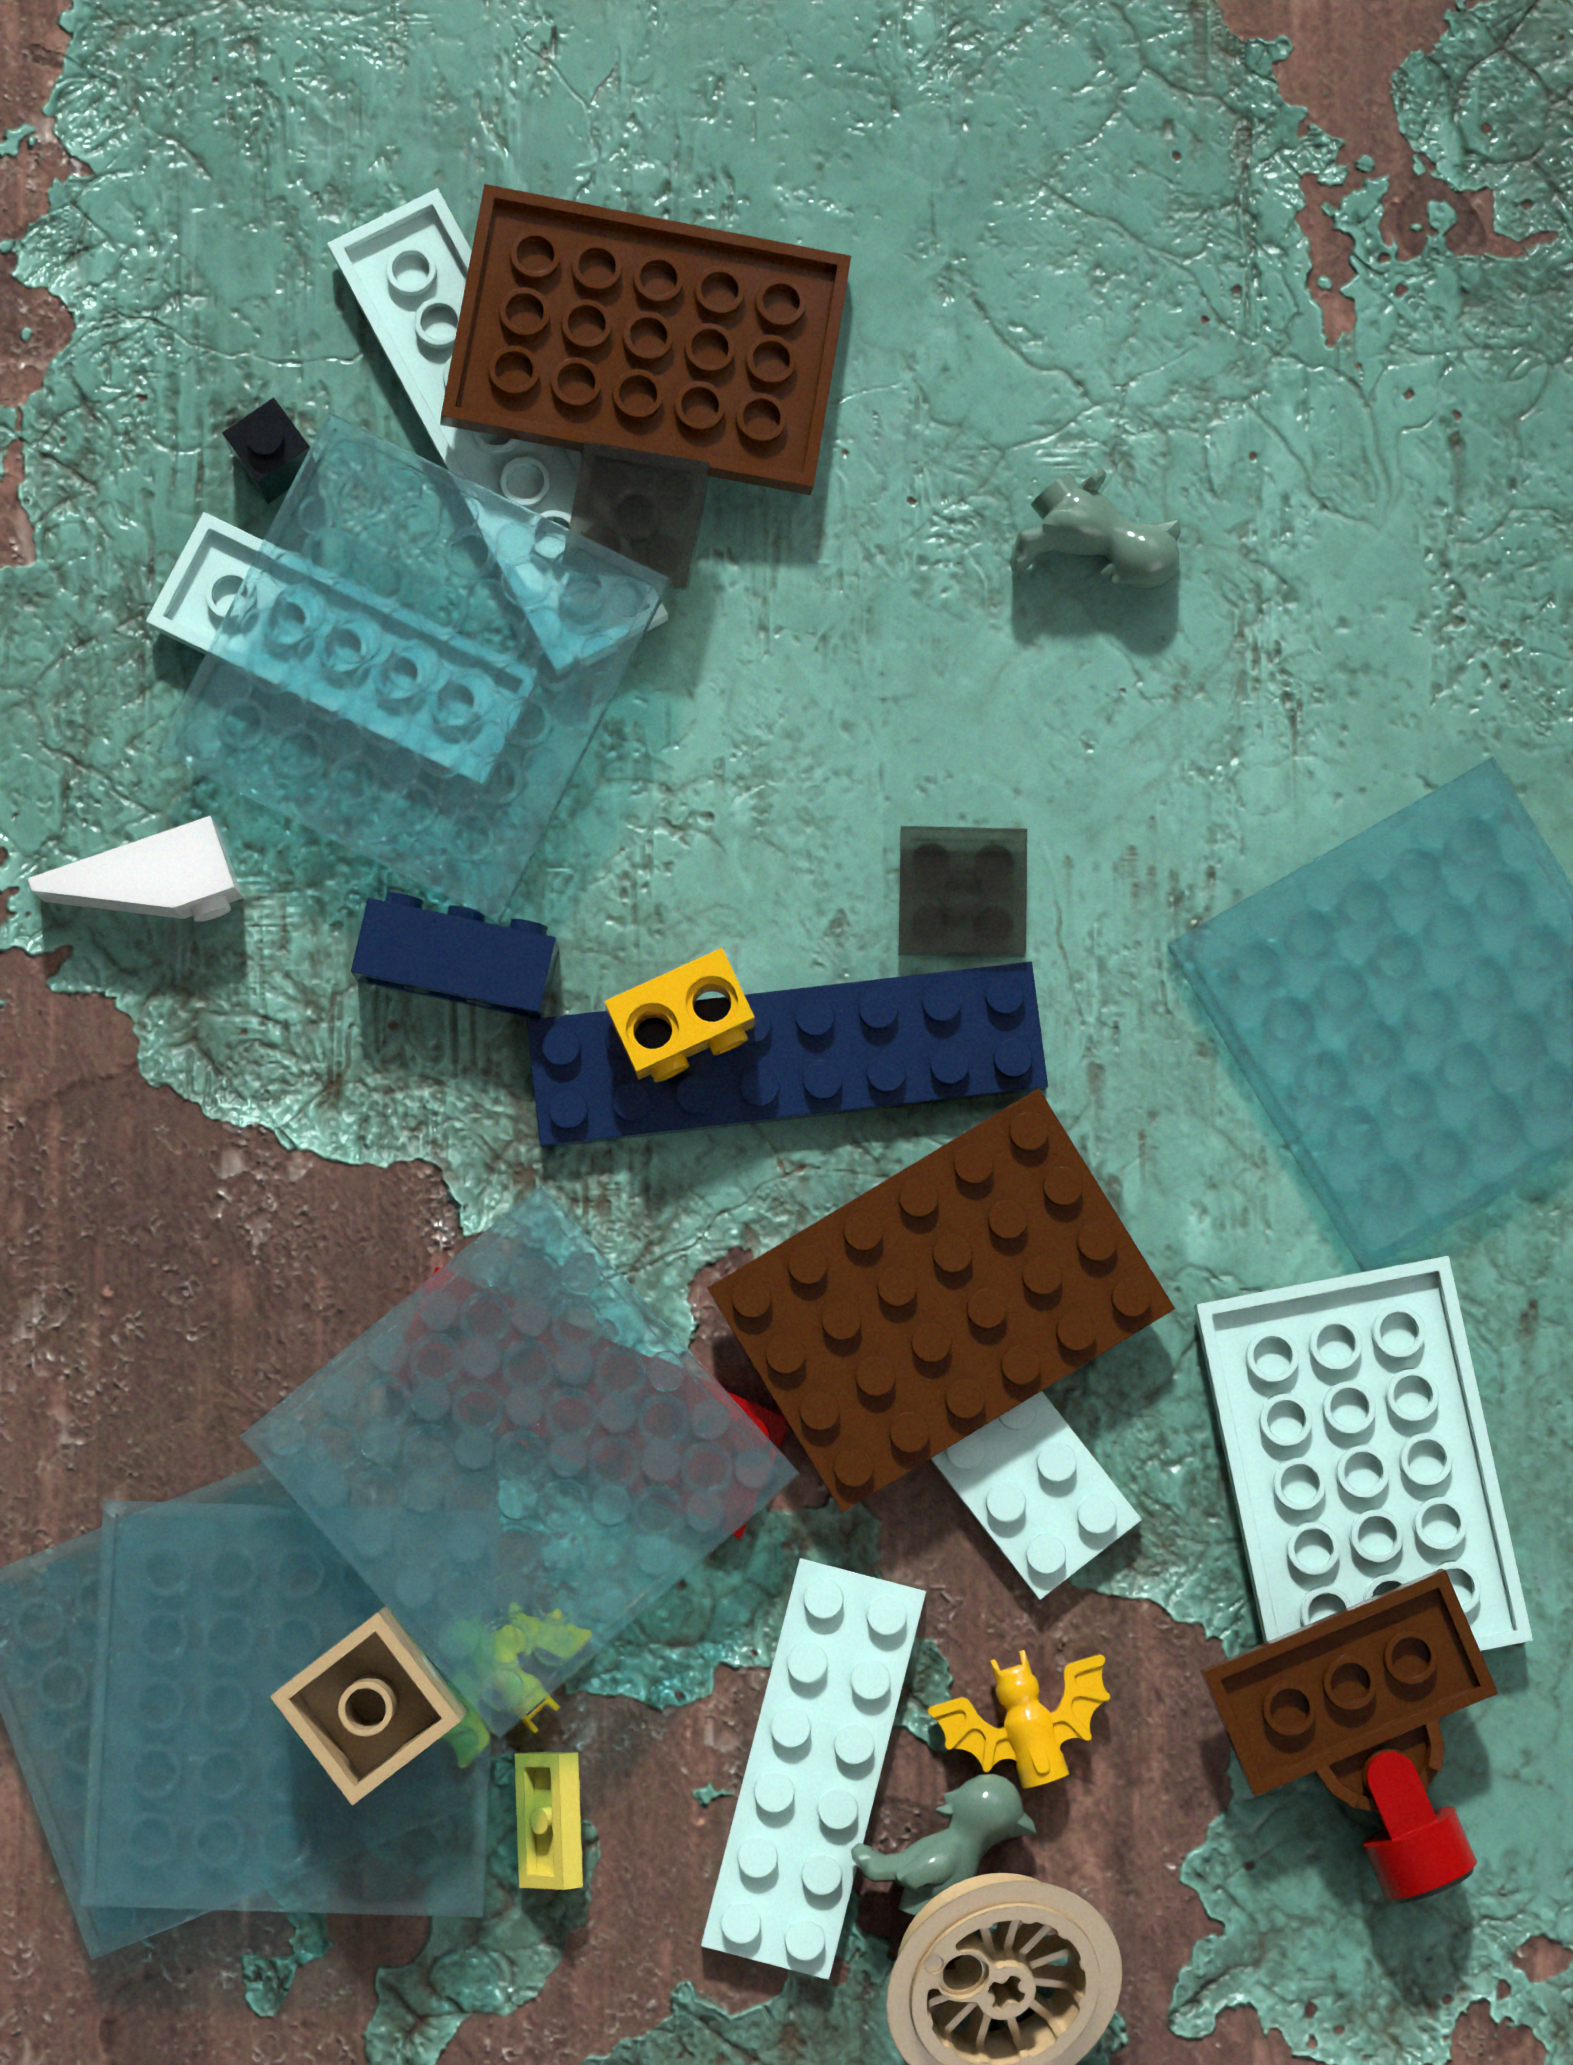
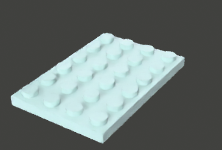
(1360, 1447)

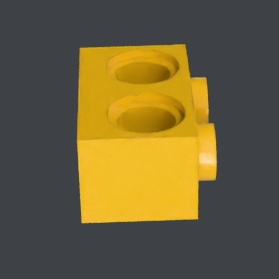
(672, 1000)

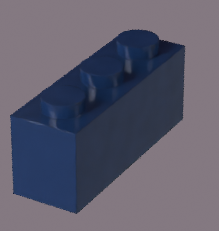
(455, 956)

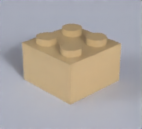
(369, 1705)

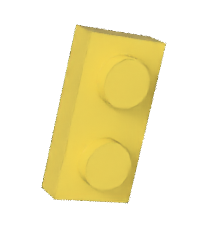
(548, 1820)

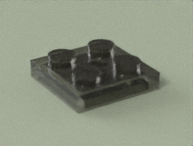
(642, 507)
(962, 891)

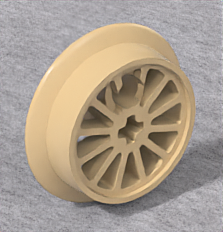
(1001, 1975)

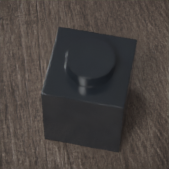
(267, 449)

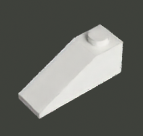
(162, 875)

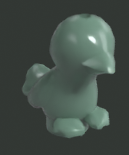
(1087, 524)
(980, 1815)

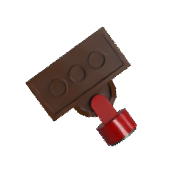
(1362, 1711)

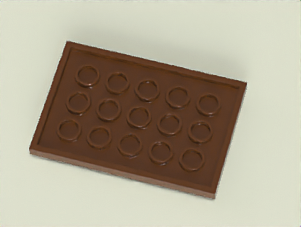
(646, 338)
(940, 1299)

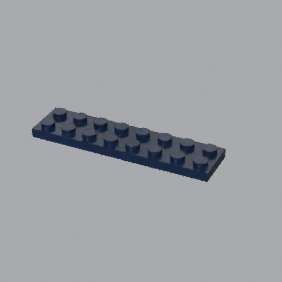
(803, 1059)

